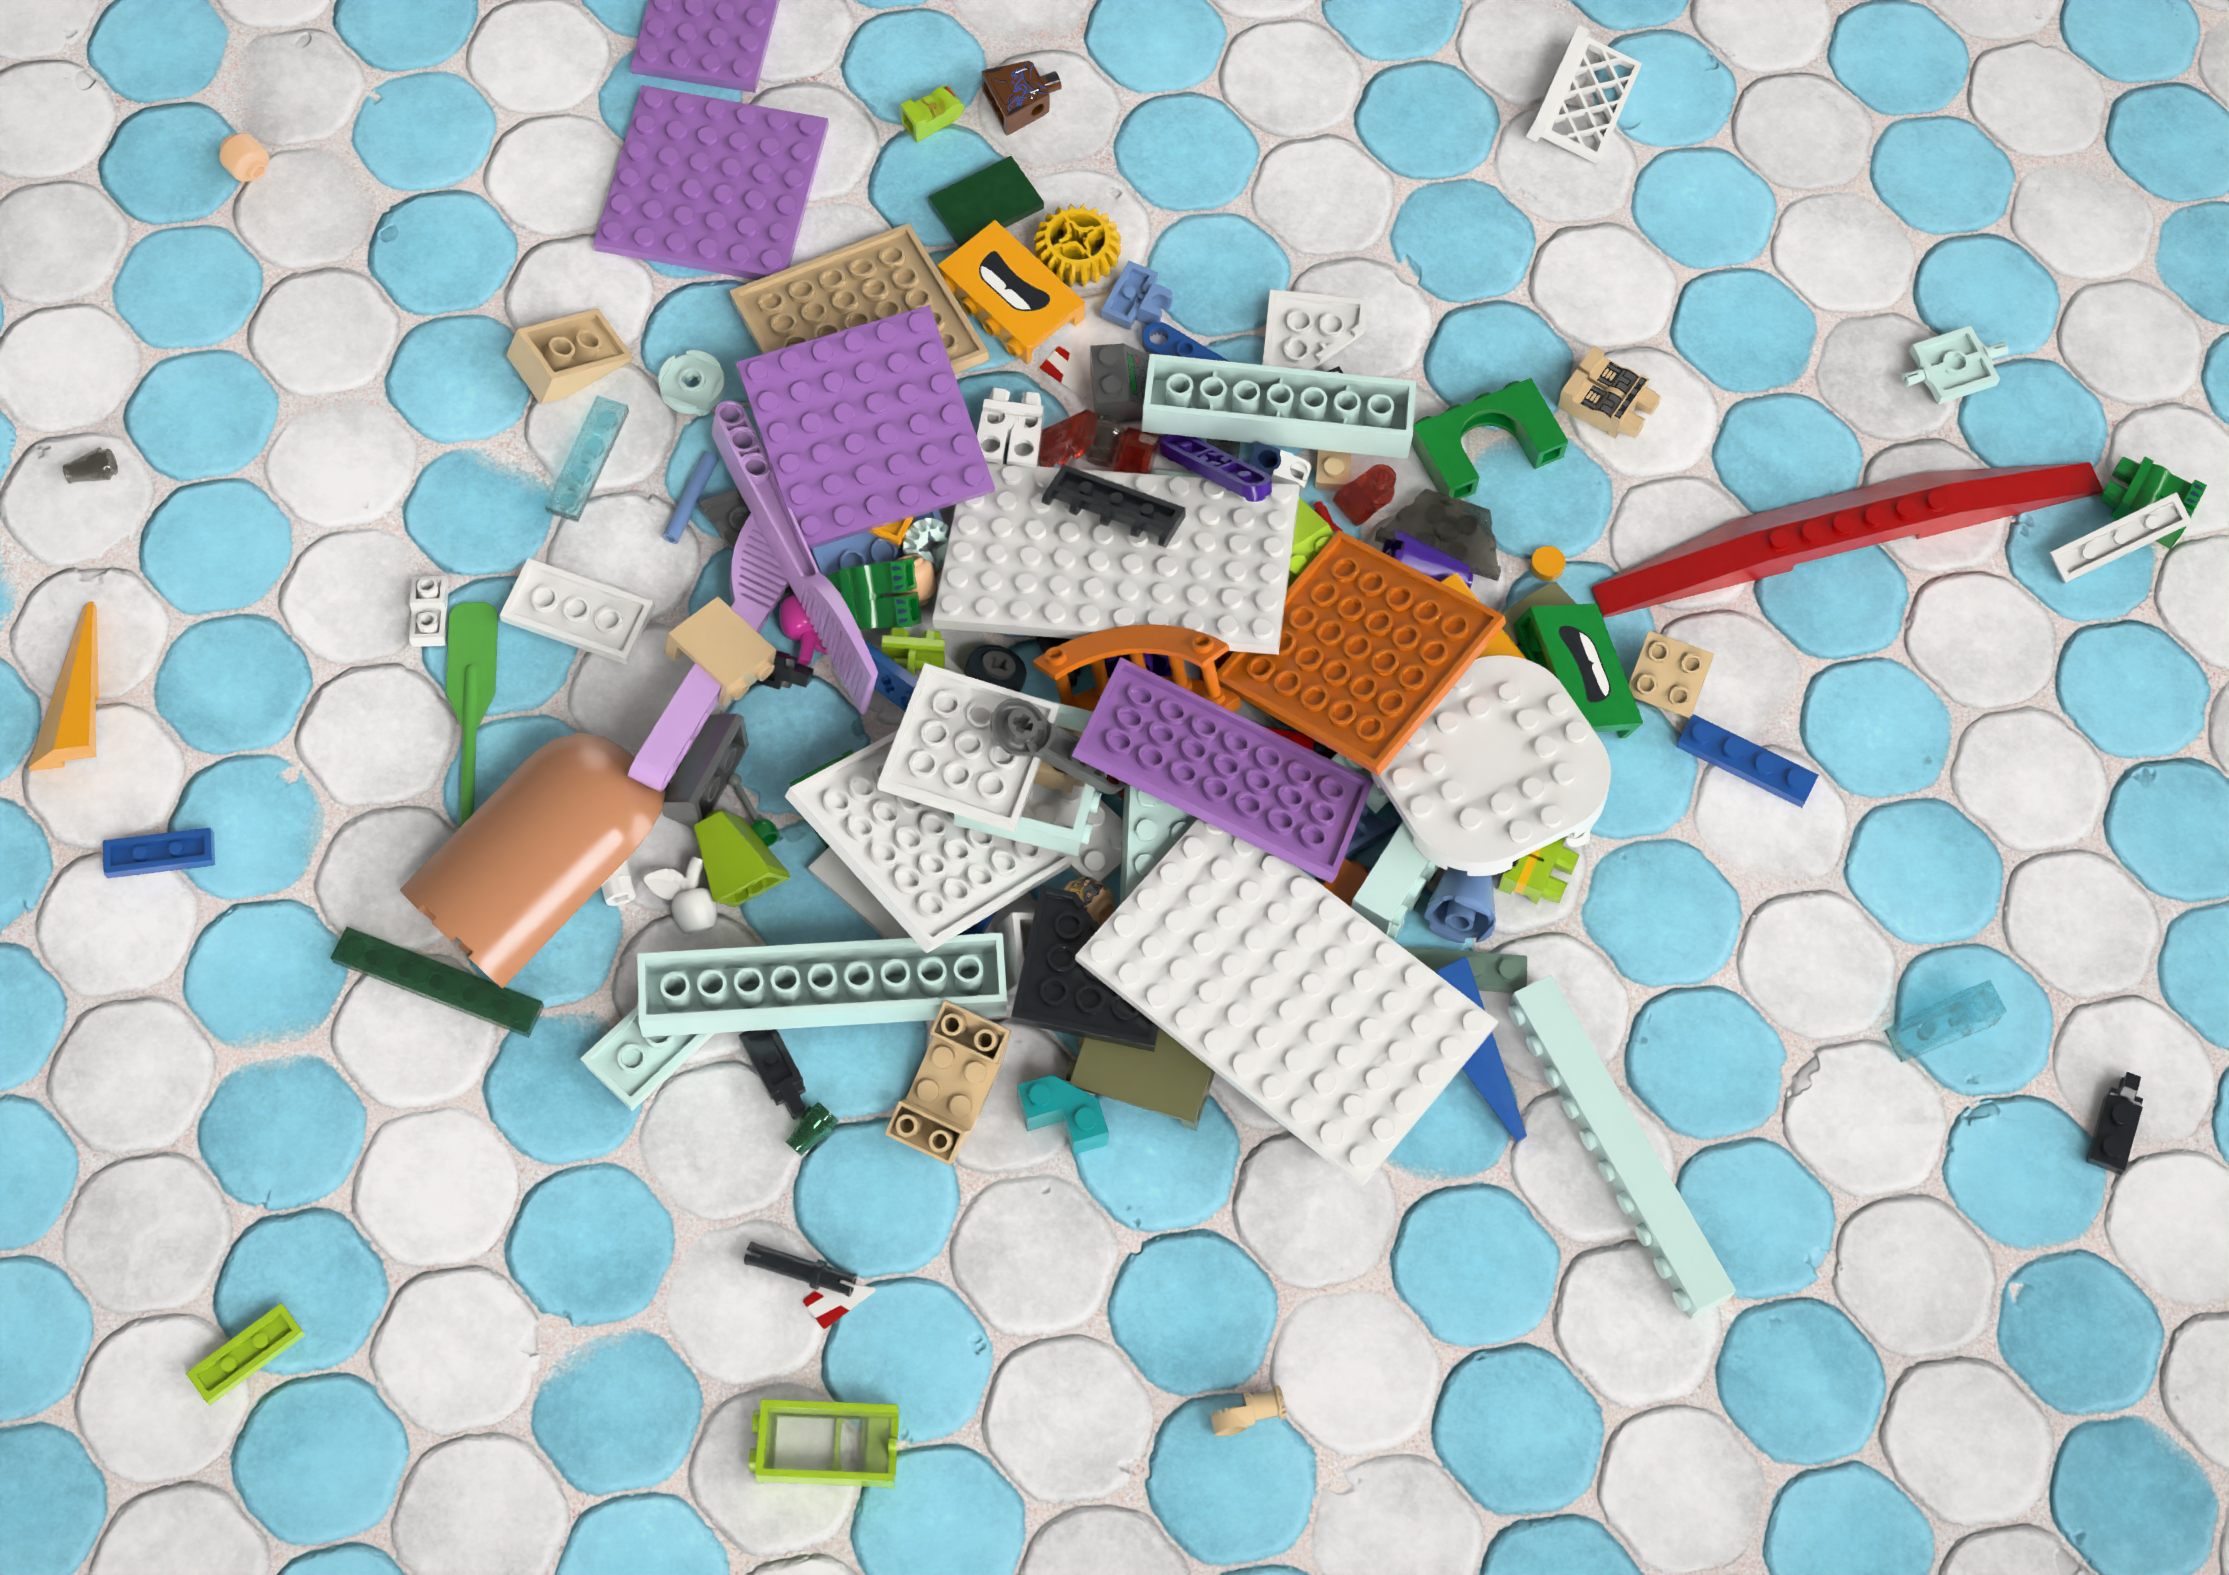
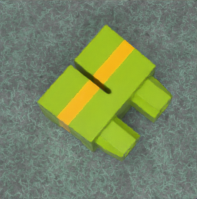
(1533, 872)

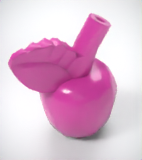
(797, 627)

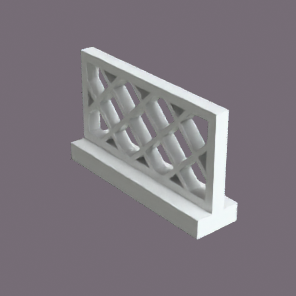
(1558, 92)

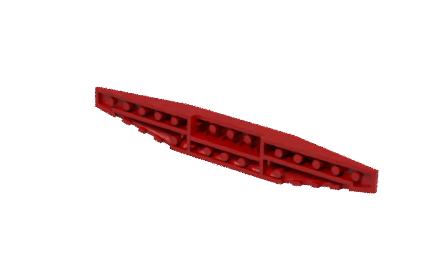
(1841, 523)

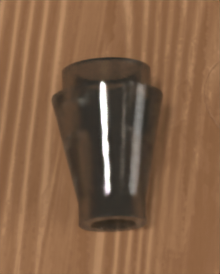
(92, 466)

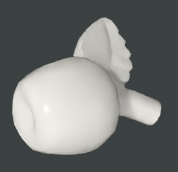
(690, 906)

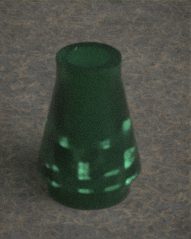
(812, 1128)

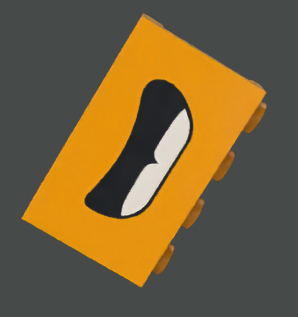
(1010, 291)

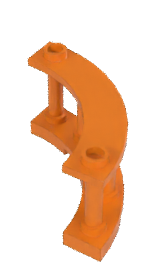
(1135, 640)

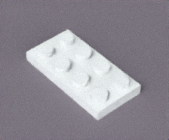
(577, 611)

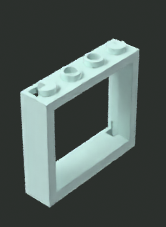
(1043, 833)

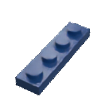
(1747, 760)

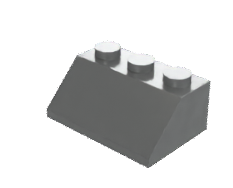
(706, 769)

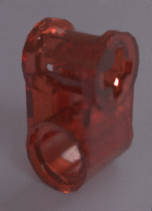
(1366, 494)

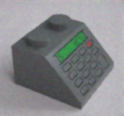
(1118, 381)

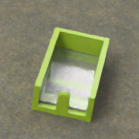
(825, 1443)

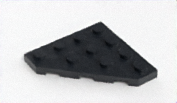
(1063, 994)

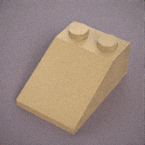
(566, 354)

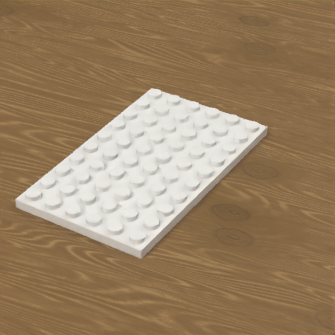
(1067, 576)
(1288, 996)

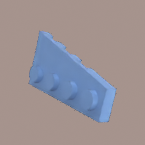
(859, 550)

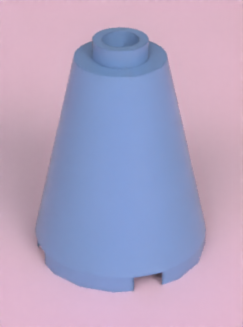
(1462, 907)

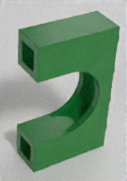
(1515, 408)

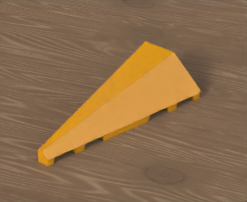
(71, 715)

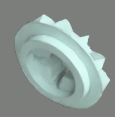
(917, 537)

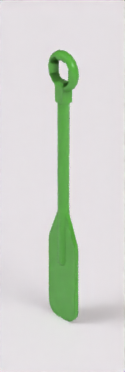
(471, 682)

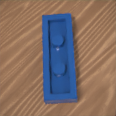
(158, 853)

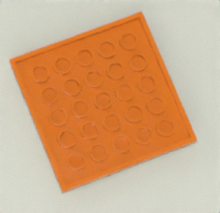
(1363, 652)

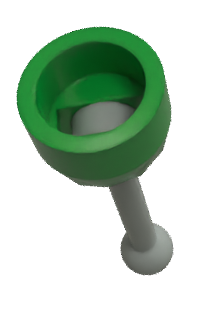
(762, 827)

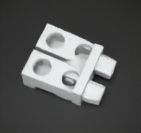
(1012, 423)

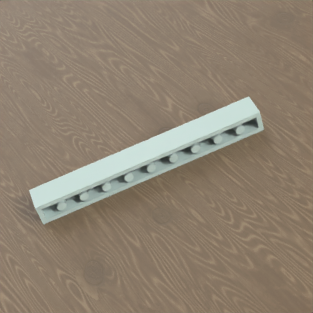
(1621, 1148)

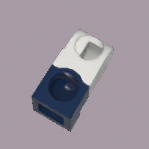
(1280, 465)

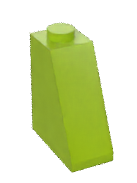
(736, 859)

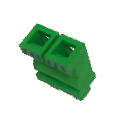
(2145, 486)
(864, 588)

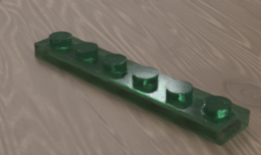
(437, 982)

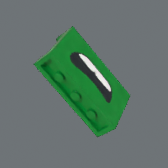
(1580, 654)

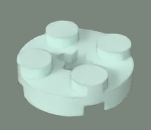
(696, 399)

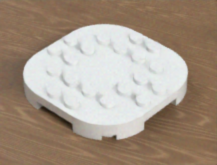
(1498, 769)

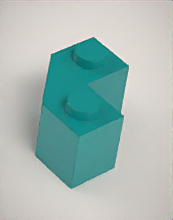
(1056, 1101)

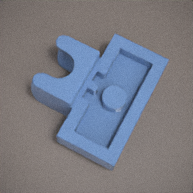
(1135, 297)

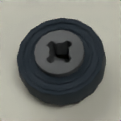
(996, 666)

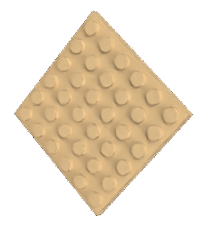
(855, 288)

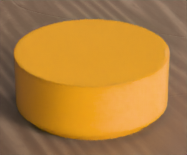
(1547, 563)

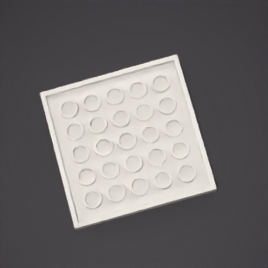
(911, 854)

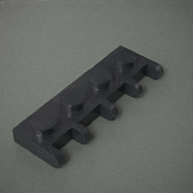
(1115, 503)

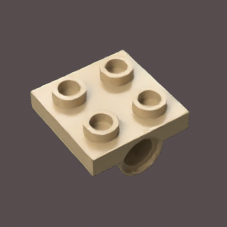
(1670, 674)

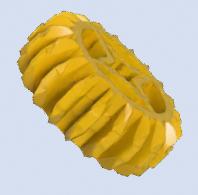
(1082, 234)

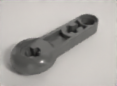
(1043, 741)

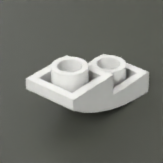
(429, 611)

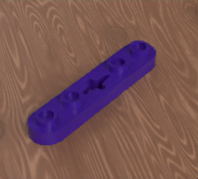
(1217, 466)

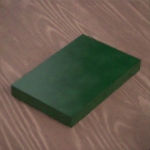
(989, 195)

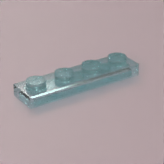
(587, 458)

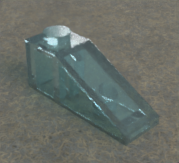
(1947, 1021)

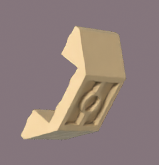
(950, 1083)

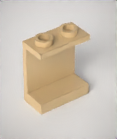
(723, 648)

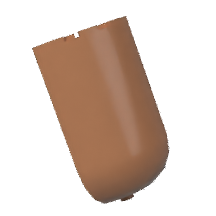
(535, 851)

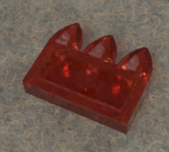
(1067, 439)

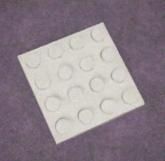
(949, 754)

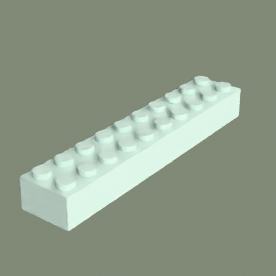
(818, 984)

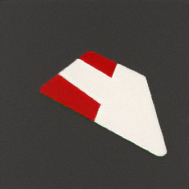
(1066, 370)
(830, 1305)

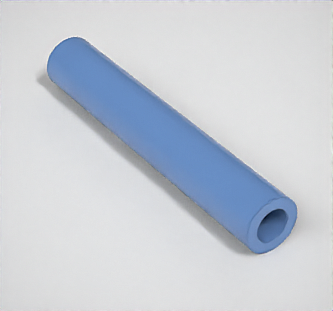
(690, 497)

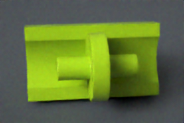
(914, 652)

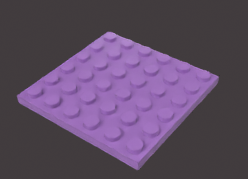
(711, 184)
(865, 427)

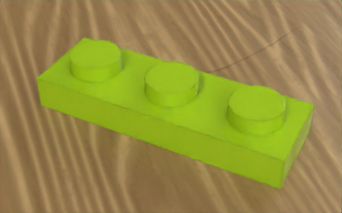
(245, 1354)

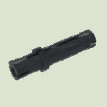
(801, 1269)

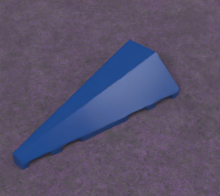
(1485, 1065)

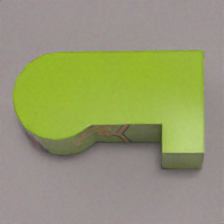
(931, 112)

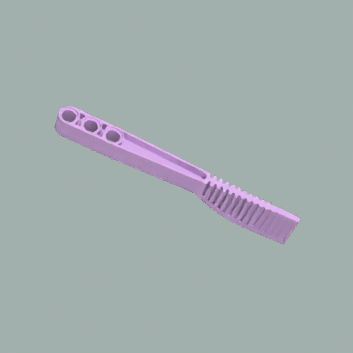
(754, 591)
(819, 597)

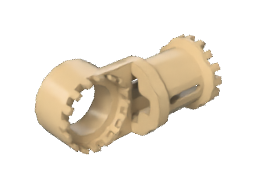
(1254, 1408)

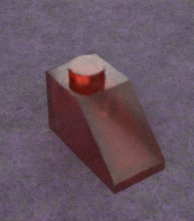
(1136, 451)

